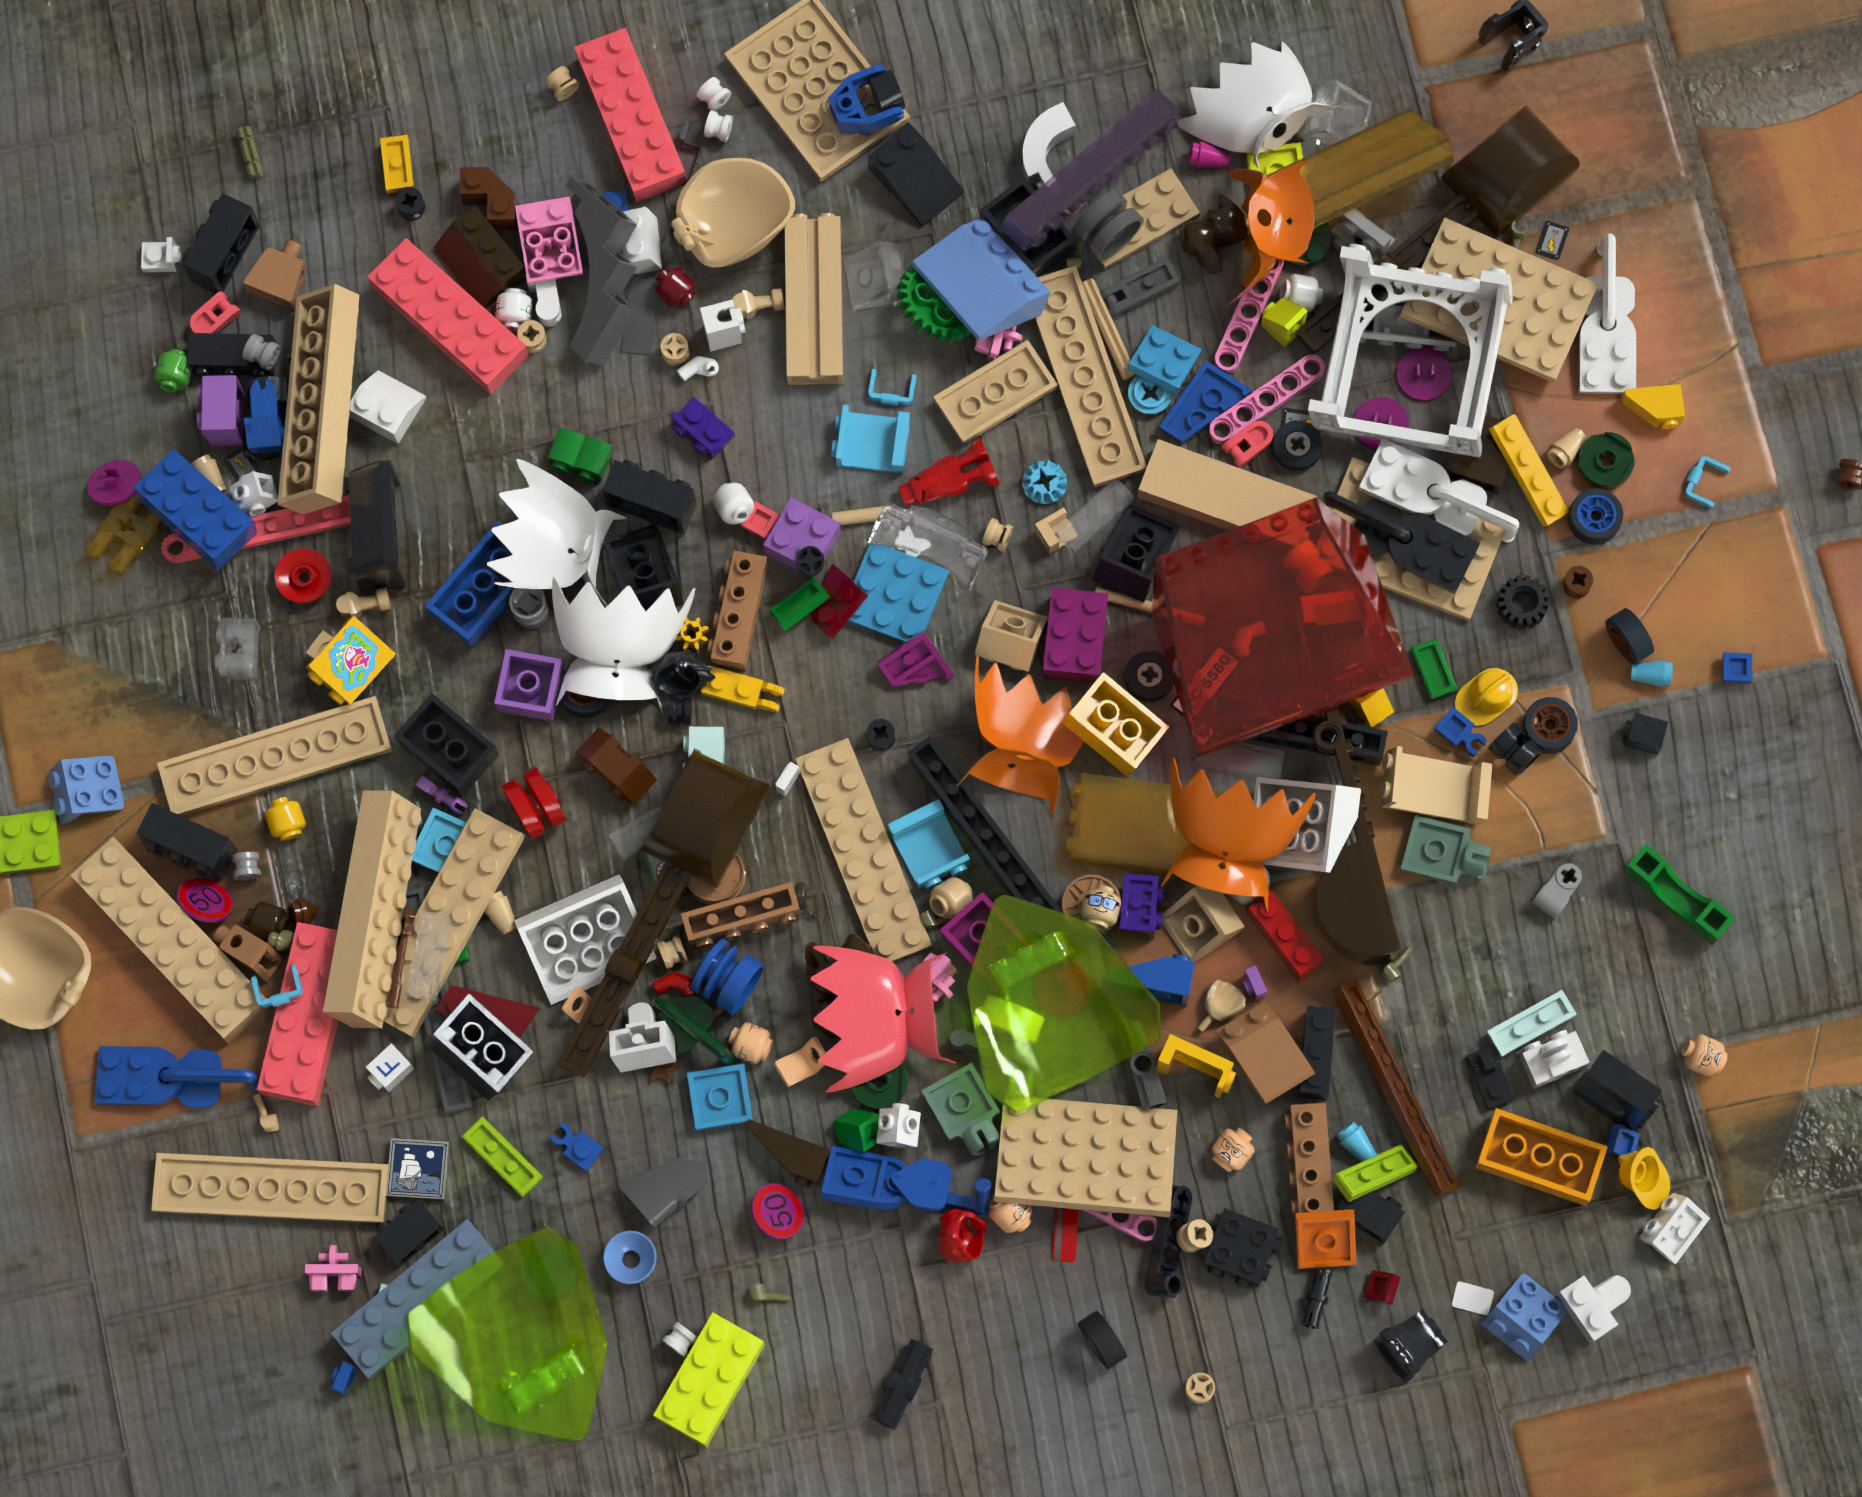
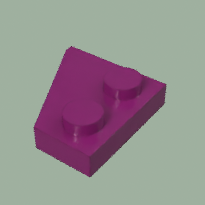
(914, 662)

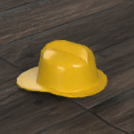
(1487, 696)
(1645, 1176)

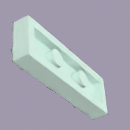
(1531, 1023)

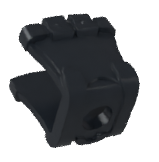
(1518, 14)
(1410, 1344)

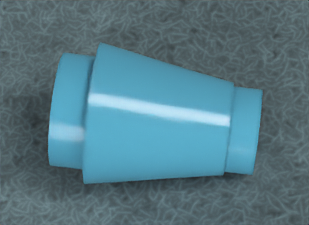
(1654, 673)
(1356, 1142)

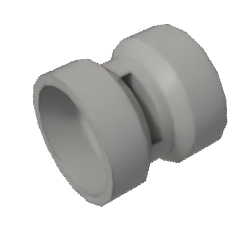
(261, 352)

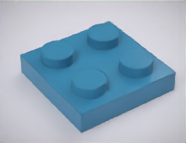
(1164, 359)
(719, 1097)

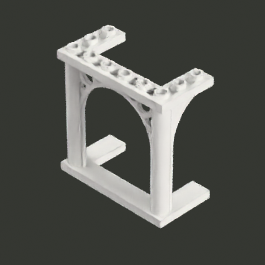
(1493, 295)

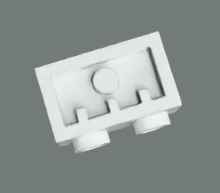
(1674, 1227)

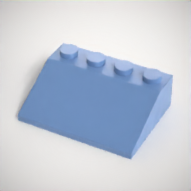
(982, 280)

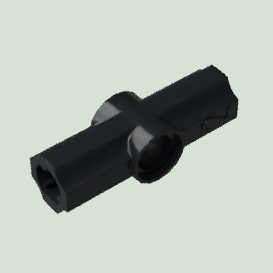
(903, 1384)

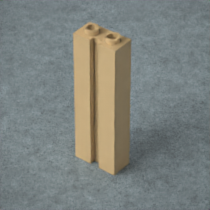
(814, 300)
(1212, 488)

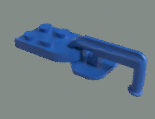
(136, 1075)
(866, 1179)

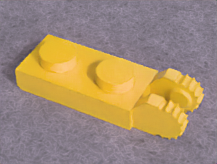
(741, 690)

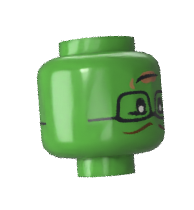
(172, 371)

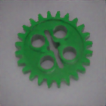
(927, 309)

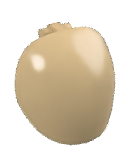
(731, 210)
(40, 968)

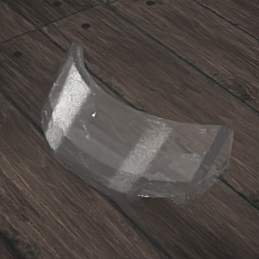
(932, 537)

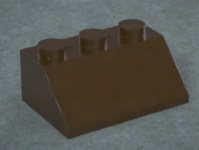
(480, 257)

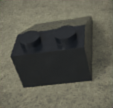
(914, 174)
(1131, 552)
(644, 564)

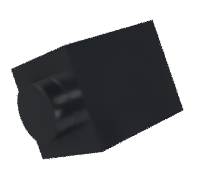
(1645, 733)

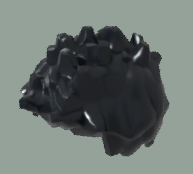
(682, 673)

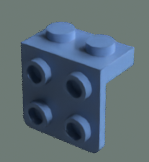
(85, 787)
(1525, 1316)

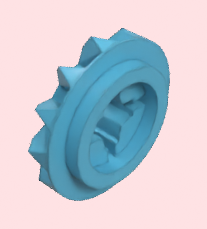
(1149, 406)
(1039, 493)

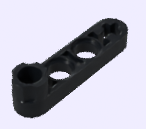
(1168, 1282)

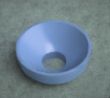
(622, 1244)

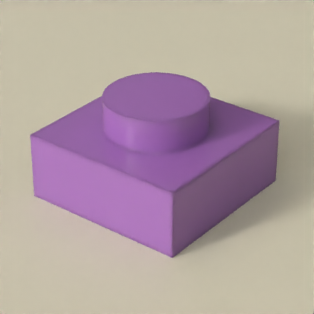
(1254, 984)

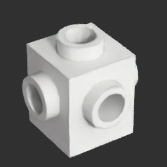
(254, 493)
(898, 1126)

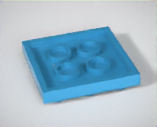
(899, 591)

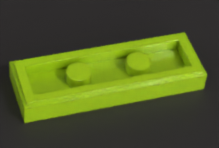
(502, 1157)
(1375, 1172)

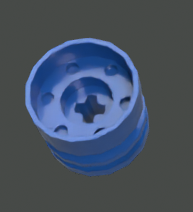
(723, 974)

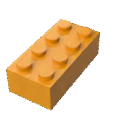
(1541, 1157)

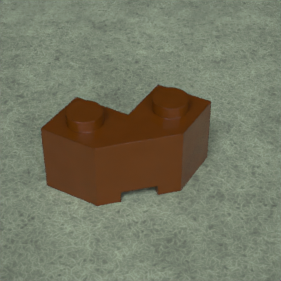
(484, 187)
(624, 772)

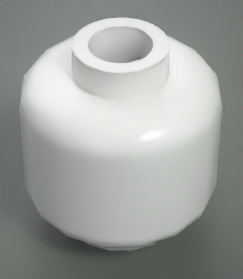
(1302, 291)
(733, 503)

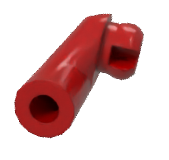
(676, 981)

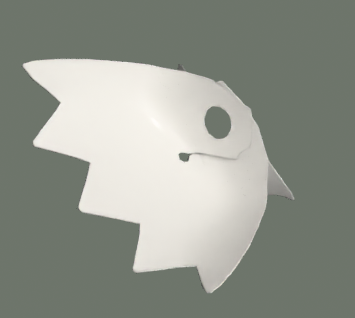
(1237, 112)
(548, 525)
(615, 633)

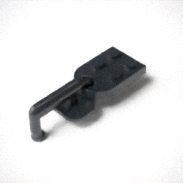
(1435, 550)

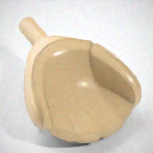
(1222, 1002)

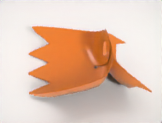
(1268, 208)
(1022, 735)
(1231, 826)

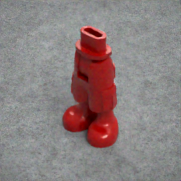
(946, 478)

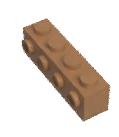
(739, 610)
(740, 915)
(1310, 1158)

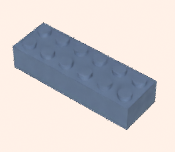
(379, 1328)

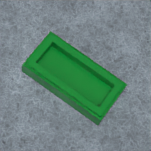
(799, 603)
(1433, 669)

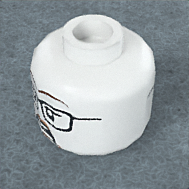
(513, 308)

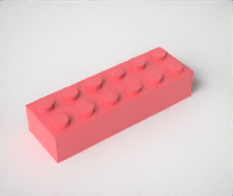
(630, 115)
(448, 316)
(301, 1030)

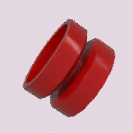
(533, 803)

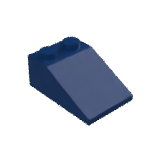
(1167, 978)

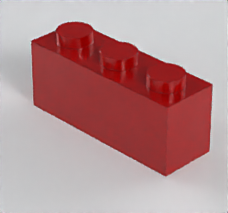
(1285, 936)

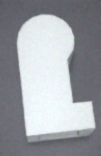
(548, 303)

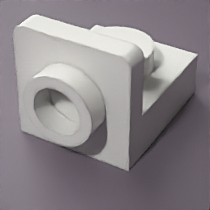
(160, 256)

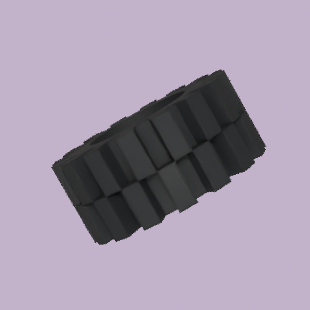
(1518, 618)

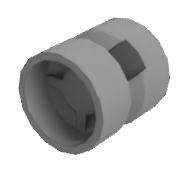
(529, 607)

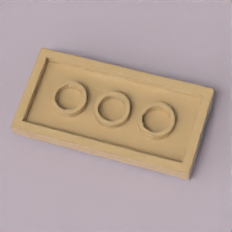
(1164, 209)
(995, 392)

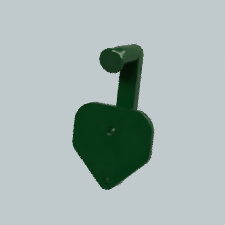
(689, 1022)

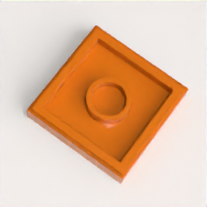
(1325, 1239)

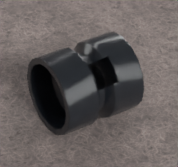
(1515, 749)

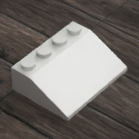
(1325, 826)
(578, 936)

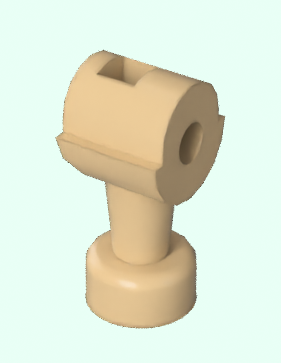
(750, 304)
(352, 605)

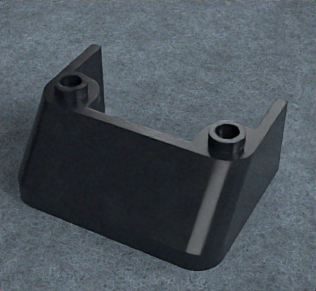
(374, 526)

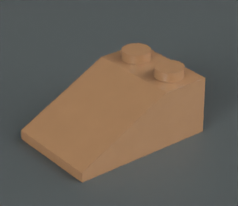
(1264, 1052)

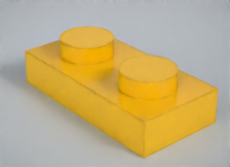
(397, 163)

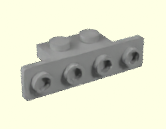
(1391, 327)

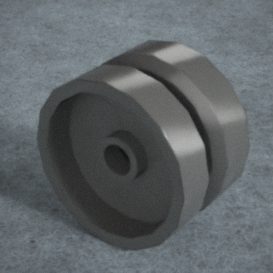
(1108, 225)

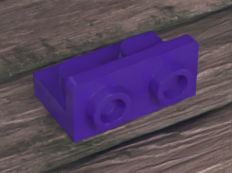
(702, 428)
(1140, 904)

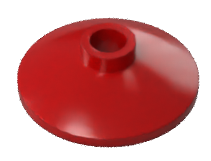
(300, 563)

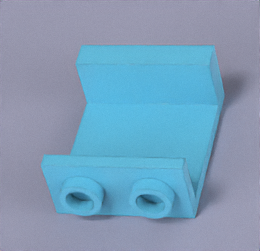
(871, 441)
(928, 845)

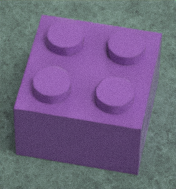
(221, 410)
(799, 528)
(528, 685)

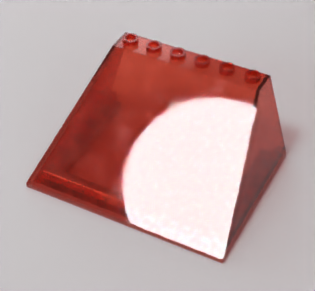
(1274, 624)

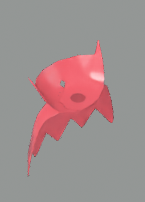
(865, 1015)

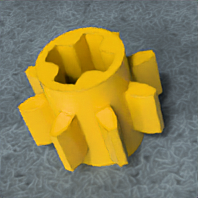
(697, 629)

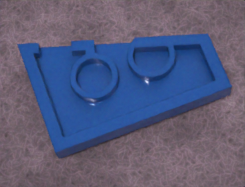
(1201, 402)

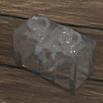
(244, 663)

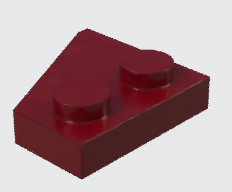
(842, 604)

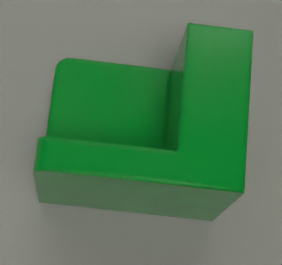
(857, 1129)

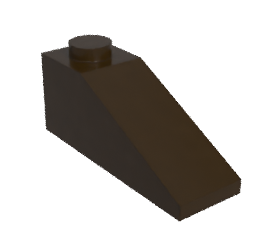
(797, 1156)

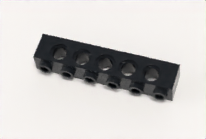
(1366, 741)

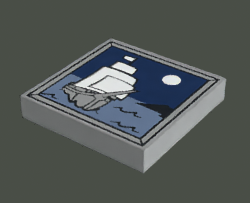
(417, 1169)

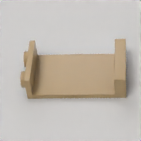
(1435, 787)

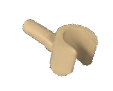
(268, 1122)

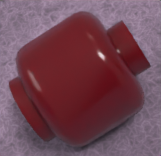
(674, 287)

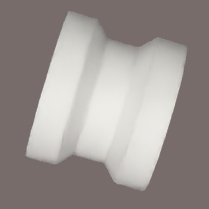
(713, 94)
(718, 126)
(680, 1339)

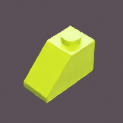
(1283, 320)

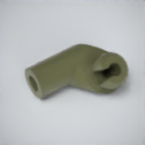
(281, 941)

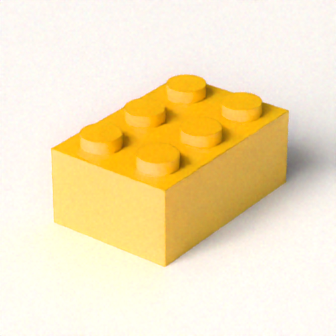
(1115, 724)

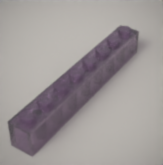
(1091, 170)

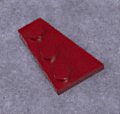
(512, 1014)

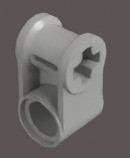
(1556, 893)

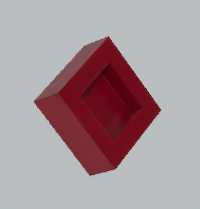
(1382, 1287)

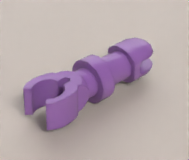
(441, 794)

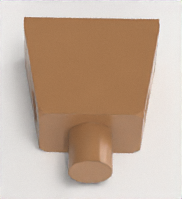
(278, 275)
(249, 951)

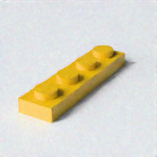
(1528, 470)

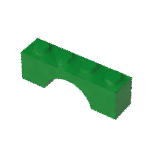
(1661, 882)

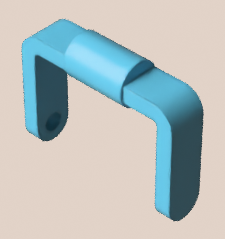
(891, 399)
(1695, 475)
(281, 998)

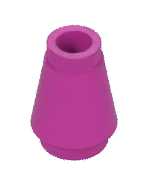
(1207, 156)

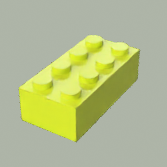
(709, 1379)

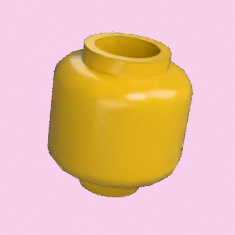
(285, 819)

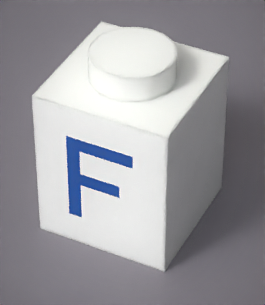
(388, 1068)

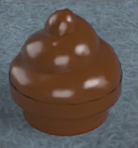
(301, 911)

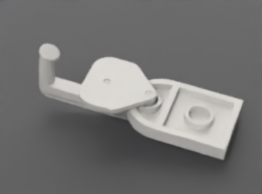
(1606, 354)
(1403, 482)

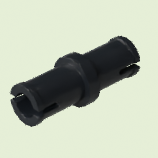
(1316, 1298)

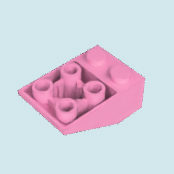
(549, 239)

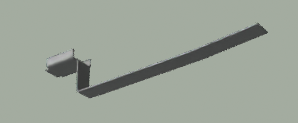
(685, 130)

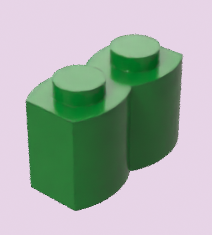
(580, 455)

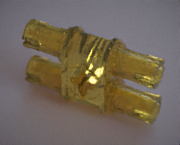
(131, 541)

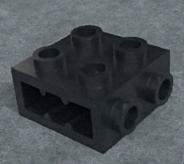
(1240, 1248)

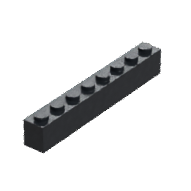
(977, 824)

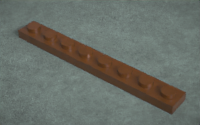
(1395, 1088)

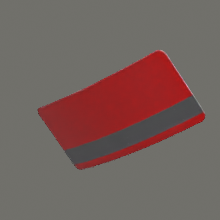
(1065, 1235)

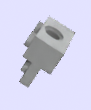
(1356, 225)

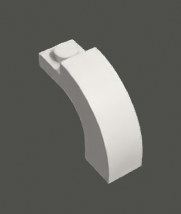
(1044, 133)

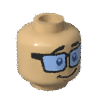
(1101, 907)

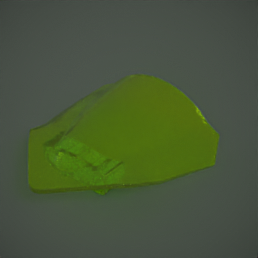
(1052, 1003)
(518, 1336)

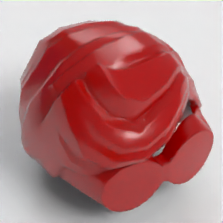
(955, 1239)

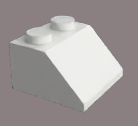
(385, 406)

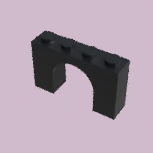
(1619, 1092)

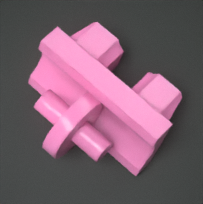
(992, 344)
(941, 976)
(346, 1273)

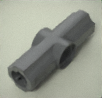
(1148, 1082)

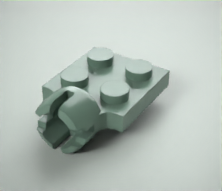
(1443, 852)
(964, 1109)

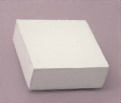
(787, 778)

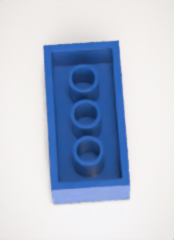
(195, 509)
(469, 597)

